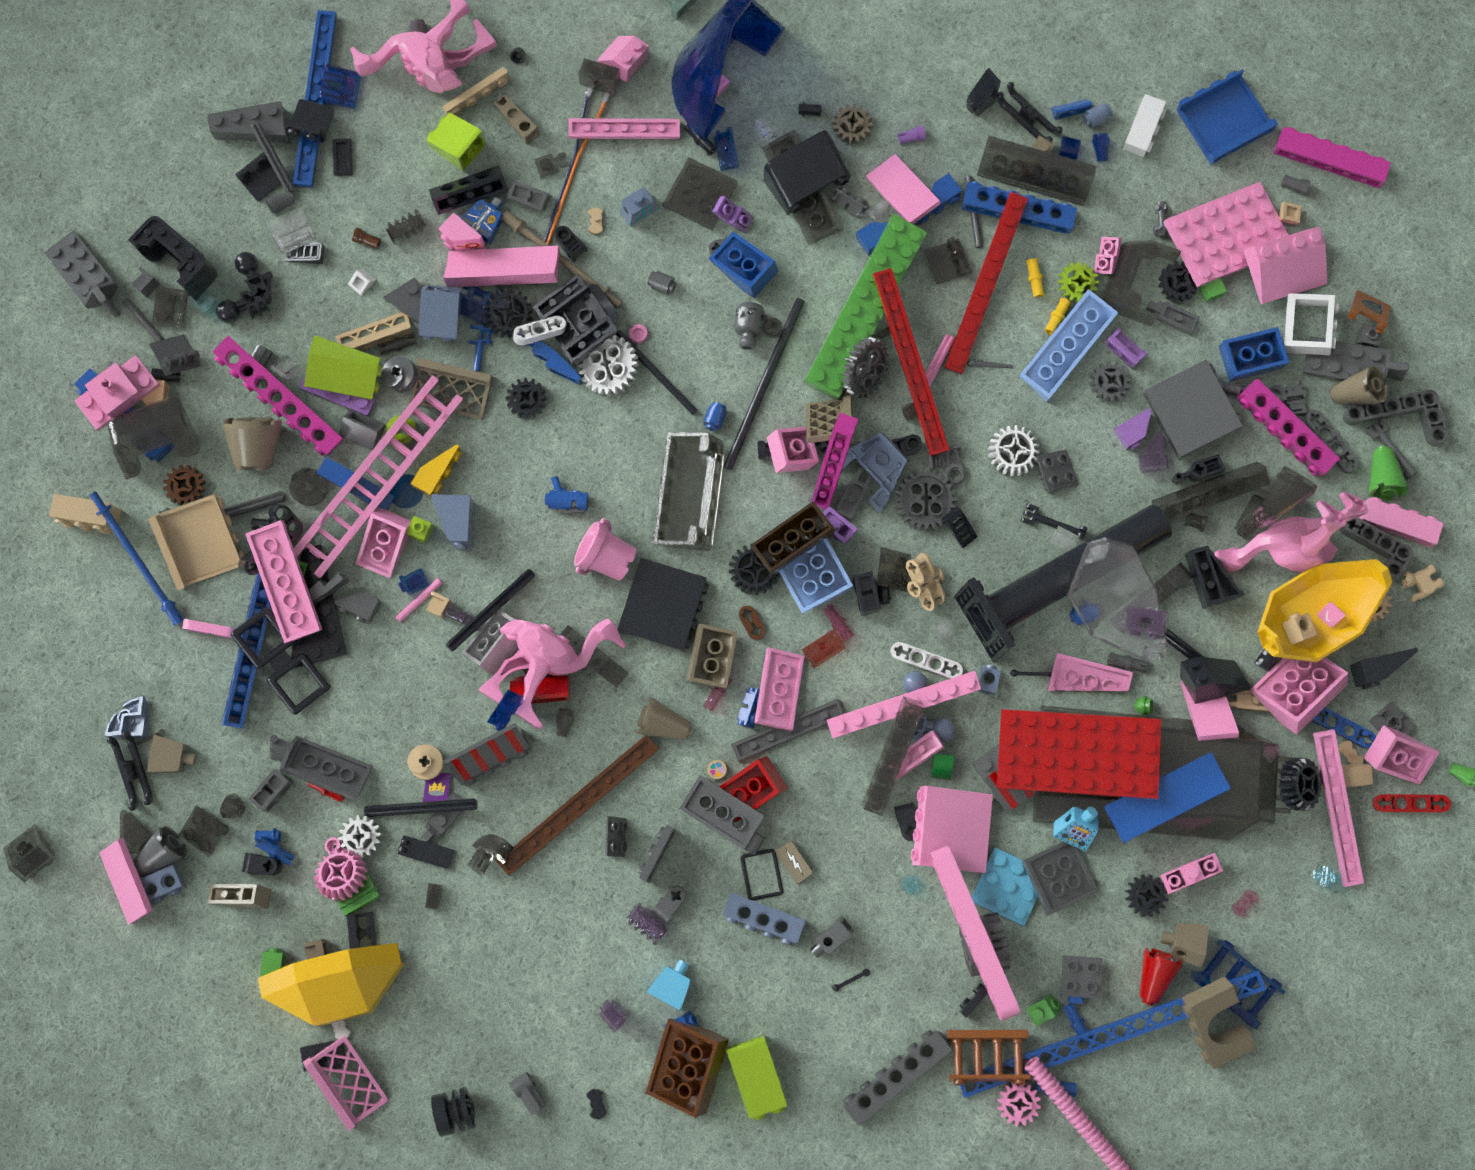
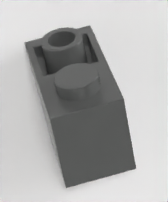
(359, 604)

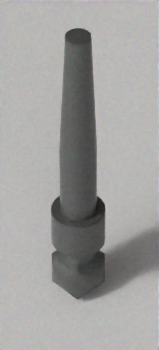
(980, 363)

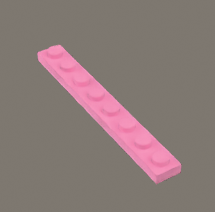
(887, 709)
(1338, 808)

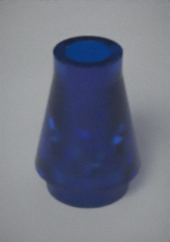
(1101, 146)

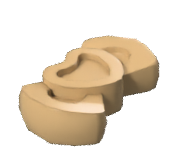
(595, 221)
(1350, 754)

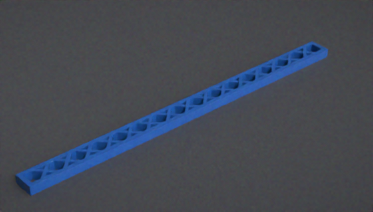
(1165, 1021)

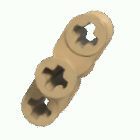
(926, 583)

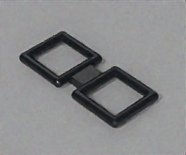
(280, 662)

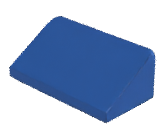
(1071, 109)

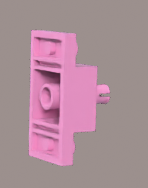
(115, 391)

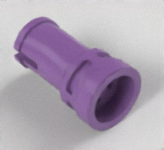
(912, 135)

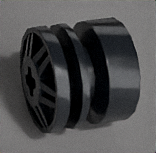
(449, 1112)

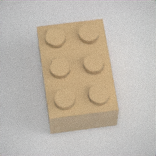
(81, 513)

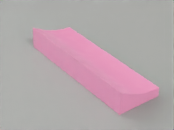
(502, 266)

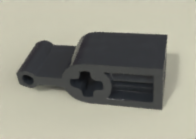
(1208, 468)

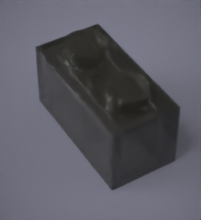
(433, 896)

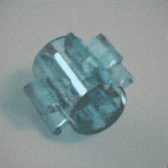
(1325, 876)

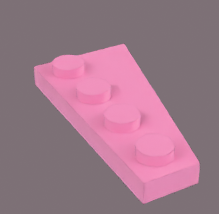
(1083, 675)

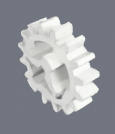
(359, 827)

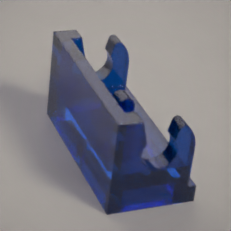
(726, 149)

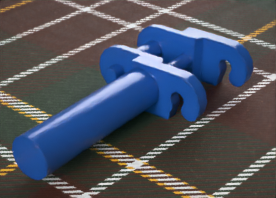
(479, 345)

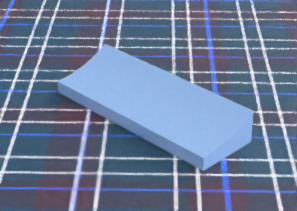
(1068, 345)

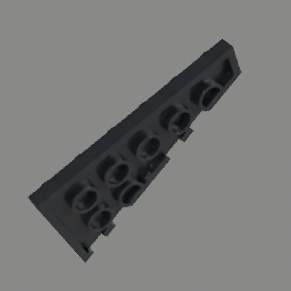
(329, 641)

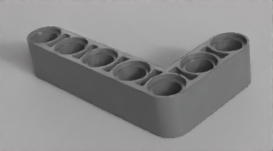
(1400, 408)

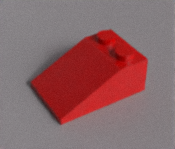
(756, 784)

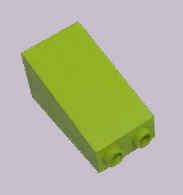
(342, 369)
(757, 1078)

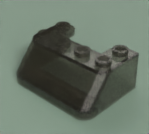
(150, 429)

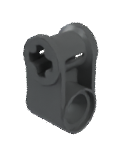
(667, 906)

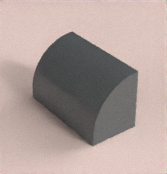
(361, 429)

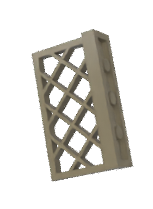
(458, 374)
(841, 406)

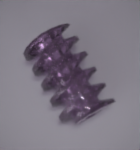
(647, 924)

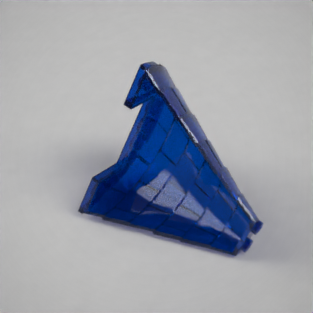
(702, 59)

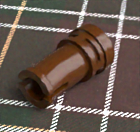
(365, 238)

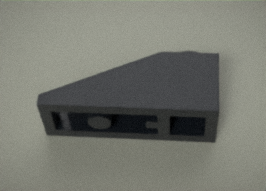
(983, 93)

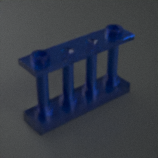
(1250, 1016)

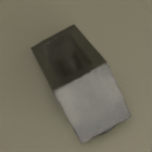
(133, 832)

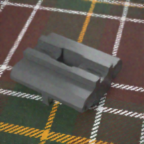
(1392, 712)

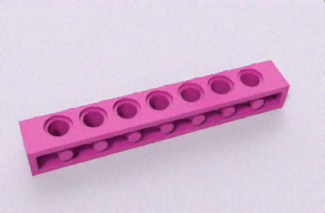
(228, 348)

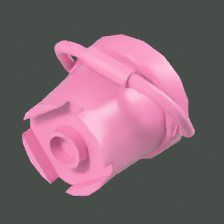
(603, 552)

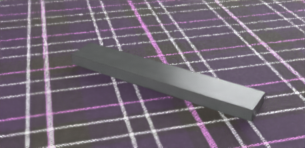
(773, 736)

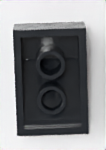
(1372, 670)
(1212, 678)

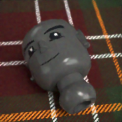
(749, 323)

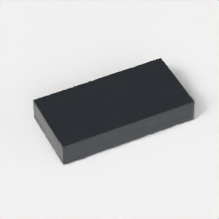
(342, 157)

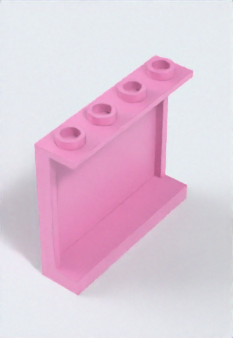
(952, 820)

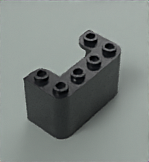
(157, 239)

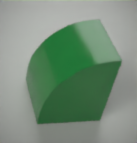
(942, 766)

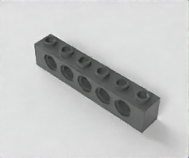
(893, 1088)

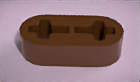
(755, 620)

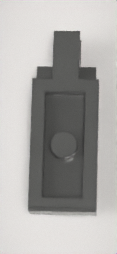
(1174, 316)
(440, 821)

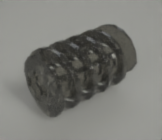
(405, 226)

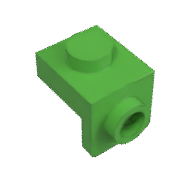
(1044, 1009)

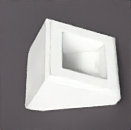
(361, 281)

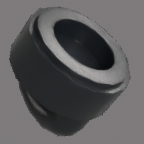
(761, 450)

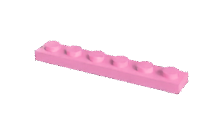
(623, 128)

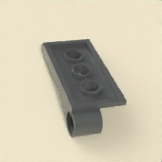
(744, 837)

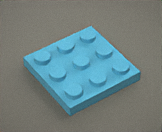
(1005, 888)

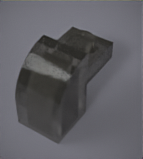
(489, 848)

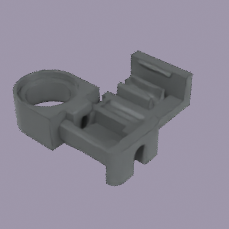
(1293, 397)
(950, 459)

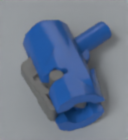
(566, 501)

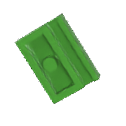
(359, 900)

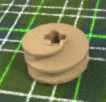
(415, 762)

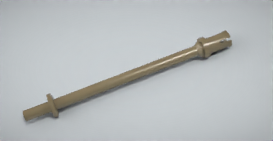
(520, 227)

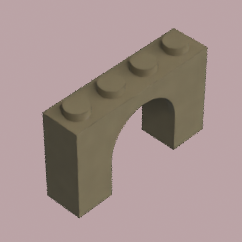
(1201, 1008)

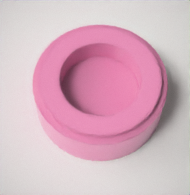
(638, 333)

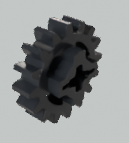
(1170, 275)
(531, 392)
(1144, 905)

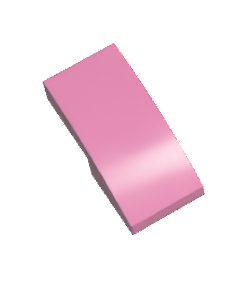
(1108, 256)

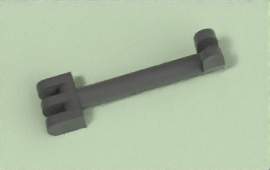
(1380, 432)

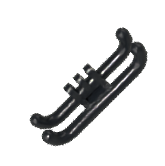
(1028, 114)
(131, 770)

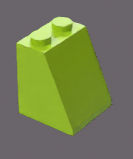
(456, 141)

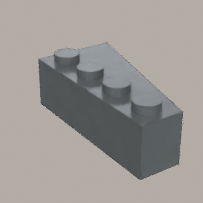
(237, 123)

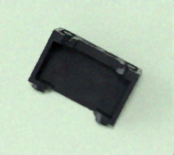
(805, 171)

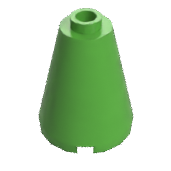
(1386, 475)

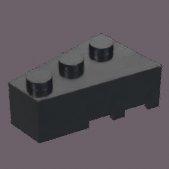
(1210, 578)

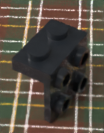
(310, 121)

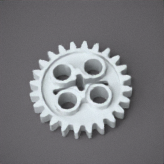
(624, 358)

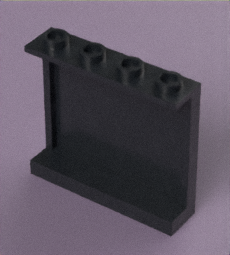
(663, 604)

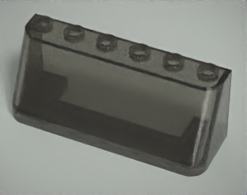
(689, 491)
(1268, 507)

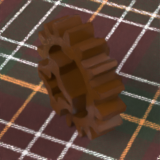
(190, 475)

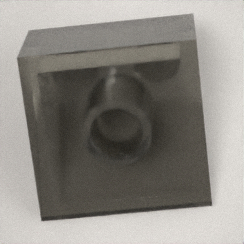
(29, 854)

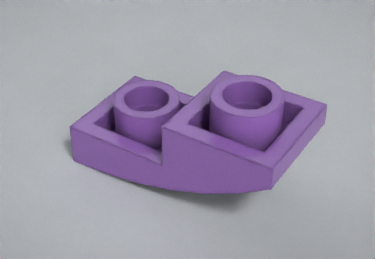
(733, 215)

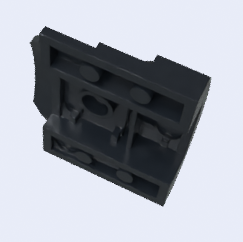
(587, 315)

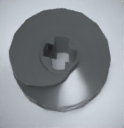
(399, 374)

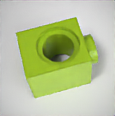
(420, 529)

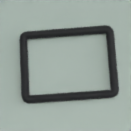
(777, 874)

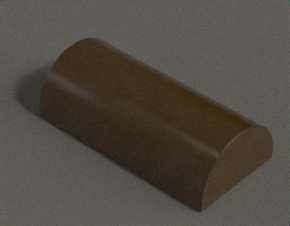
(792, 538)

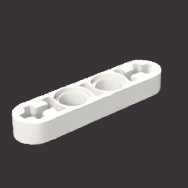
(925, 663)

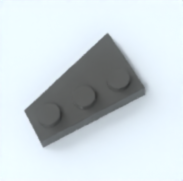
(407, 299)

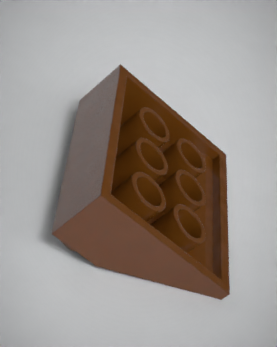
(687, 1067)

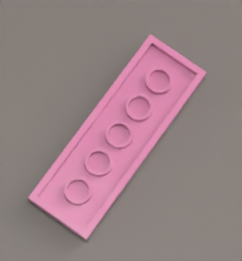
(283, 581)

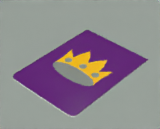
(437, 788)

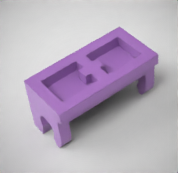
(1125, 348)

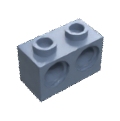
(160, 880)

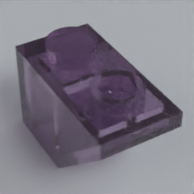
(1152, 457)

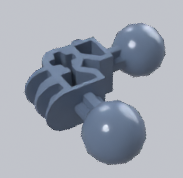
(943, 727)

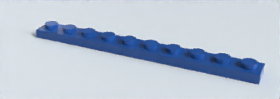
(320, 56)

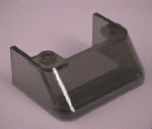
(1117, 290)

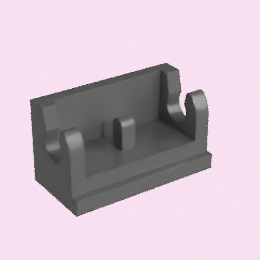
(528, 195)

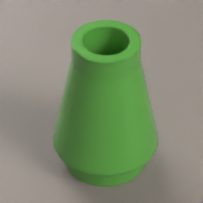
(1463, 773)

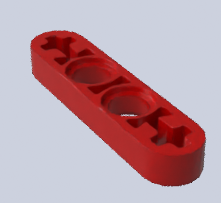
(1411, 803)

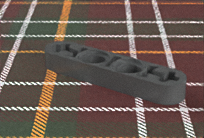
(1333, 440)

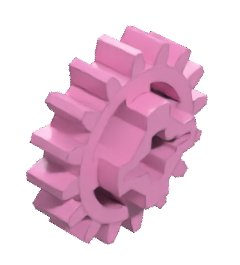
(1017, 1113)

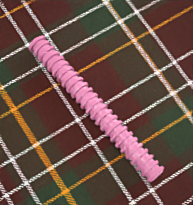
(1075, 1115)

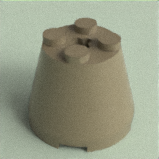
(252, 441)

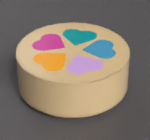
(716, 769)

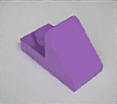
(843, 528)

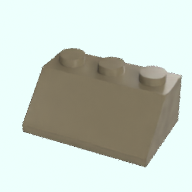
(711, 656)

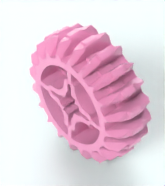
(329, 879)

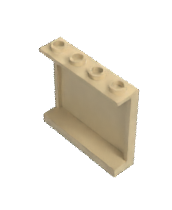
(197, 540)

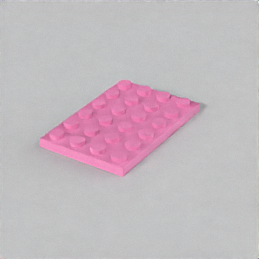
(1219, 231)

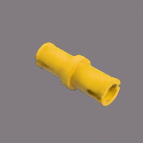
(1035, 277)
(1057, 316)

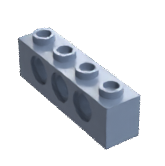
(794, 924)

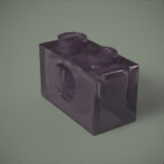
(1137, 615)

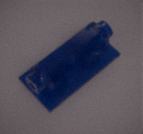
(504, 710)

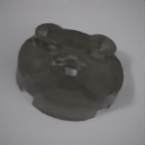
(297, 486)

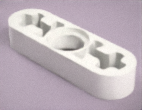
(546, 324)

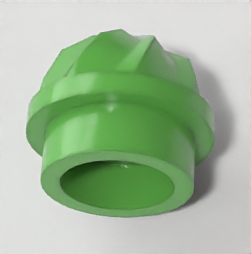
(1144, 705)

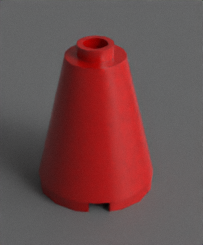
(1157, 975)

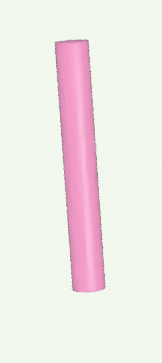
(418, 600)

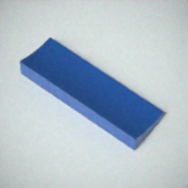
(1176, 795)

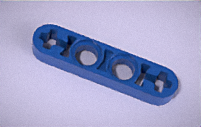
(1341, 723)

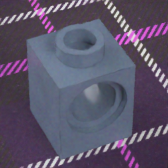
(989, 688)

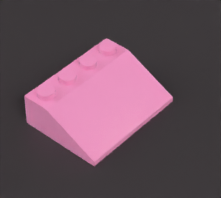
(1288, 264)
(1299, 690)

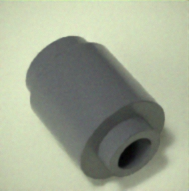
(661, 282)

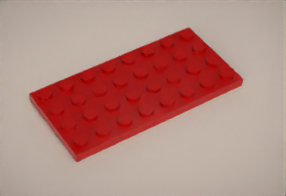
(1079, 754)

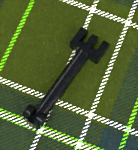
(1034, 516)

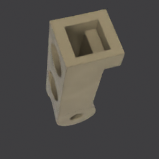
(516, 119)

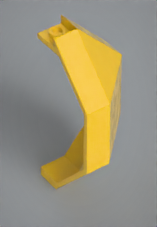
(1351, 586)
(334, 984)

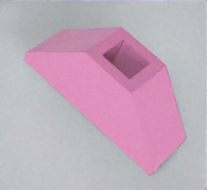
(1191, 872)

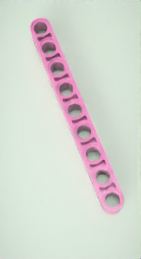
(976, 935)

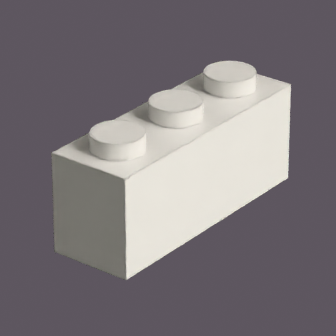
(1145, 125)

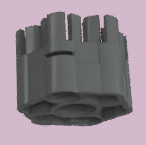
(991, 923)

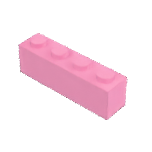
(1402, 523)

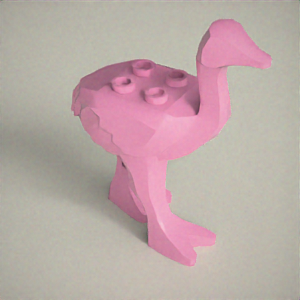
(425, 52)
(1298, 541)
(544, 654)

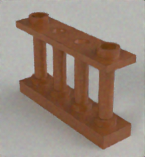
(997, 1037)

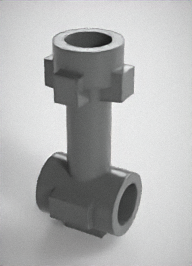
(1161, 209)

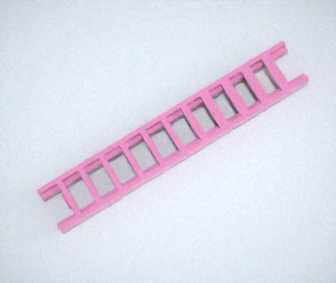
(388, 438)

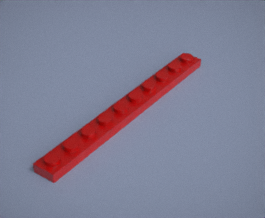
(985, 283)
(910, 361)

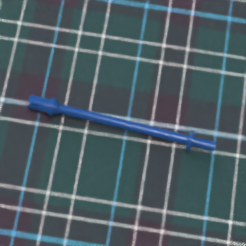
(167, 605)

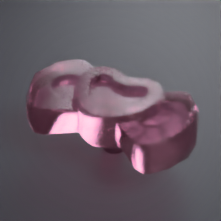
(1239, 908)

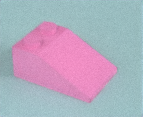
(383, 542)
(1400, 755)

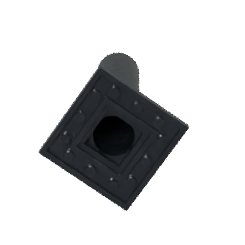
(1049, 583)

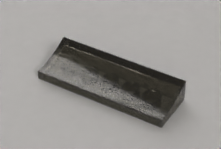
(1036, 170)
(817, 216)

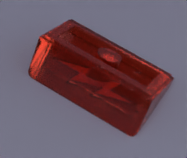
(823, 648)

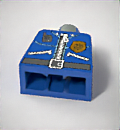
(485, 218)

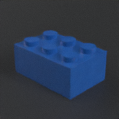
(1253, 354)

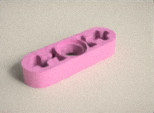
(202, 627)

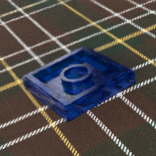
(339, 86)

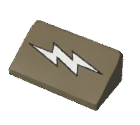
(794, 862)

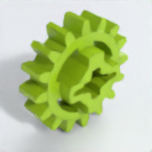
(1082, 275)

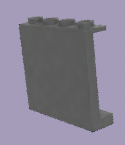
(1193, 408)

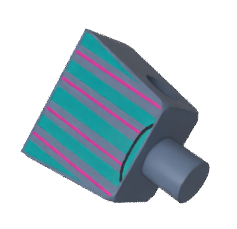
(638, 206)

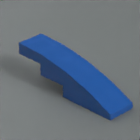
(555, 362)
(340, 475)

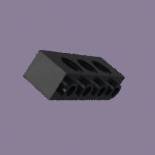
(468, 190)

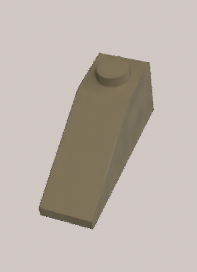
(240, 895)

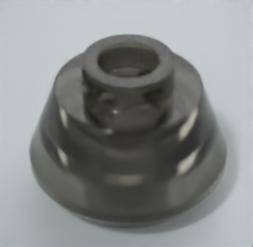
(232, 806)

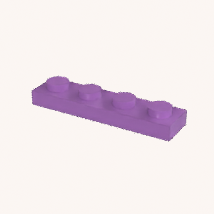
(358, 404)

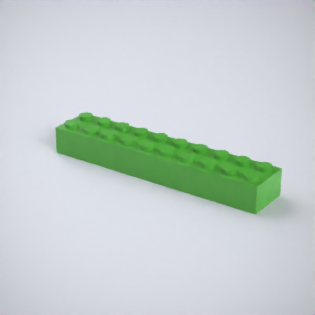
(863, 306)

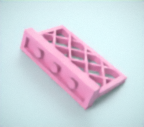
(334, 1096)

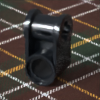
(572, 245)
(902, 444)
(906, 818)
(259, 864)

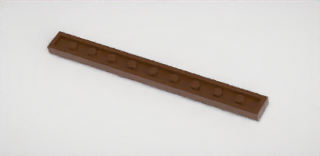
(579, 804)

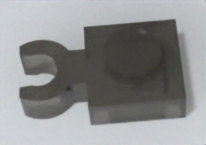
(547, 164)

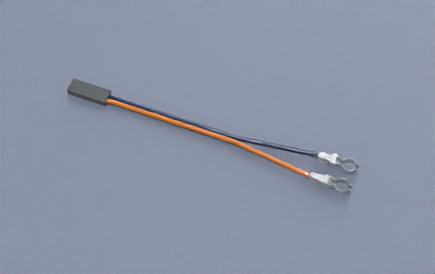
(572, 167)

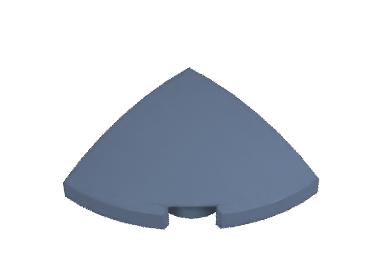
(132, 719)

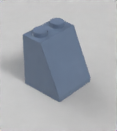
(440, 312)
(457, 518)

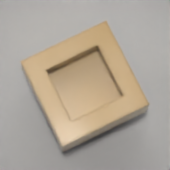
(1290, 213)

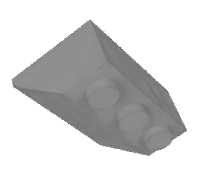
(490, 646)

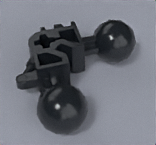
(247, 264)

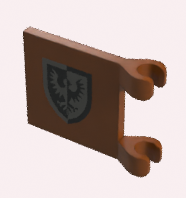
(1370, 308)

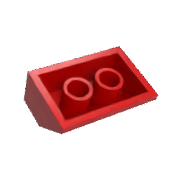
(549, 690)

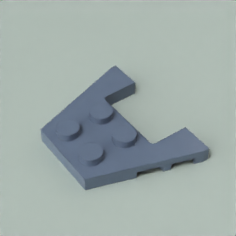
(883, 463)

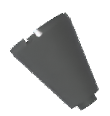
(159, 852)

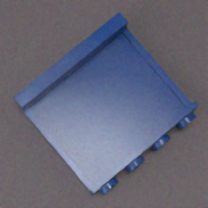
(1224, 117)

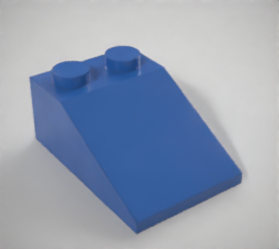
(744, 264)

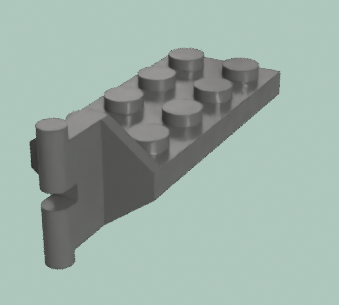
(83, 272)
(1350, 359)
(320, 766)

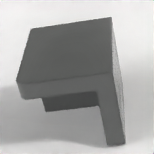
(145, 283)

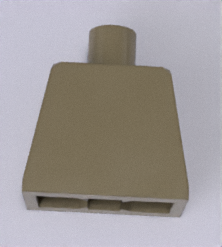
(169, 756)
(1188, 942)

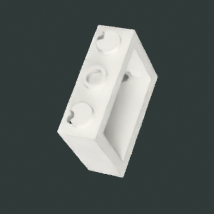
(1310, 347)

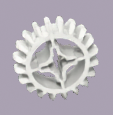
(1005, 450)

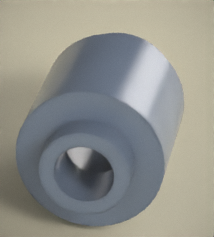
(1098, 115)

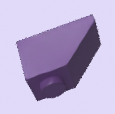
(1133, 430)

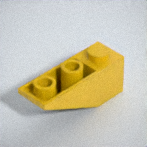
(433, 473)

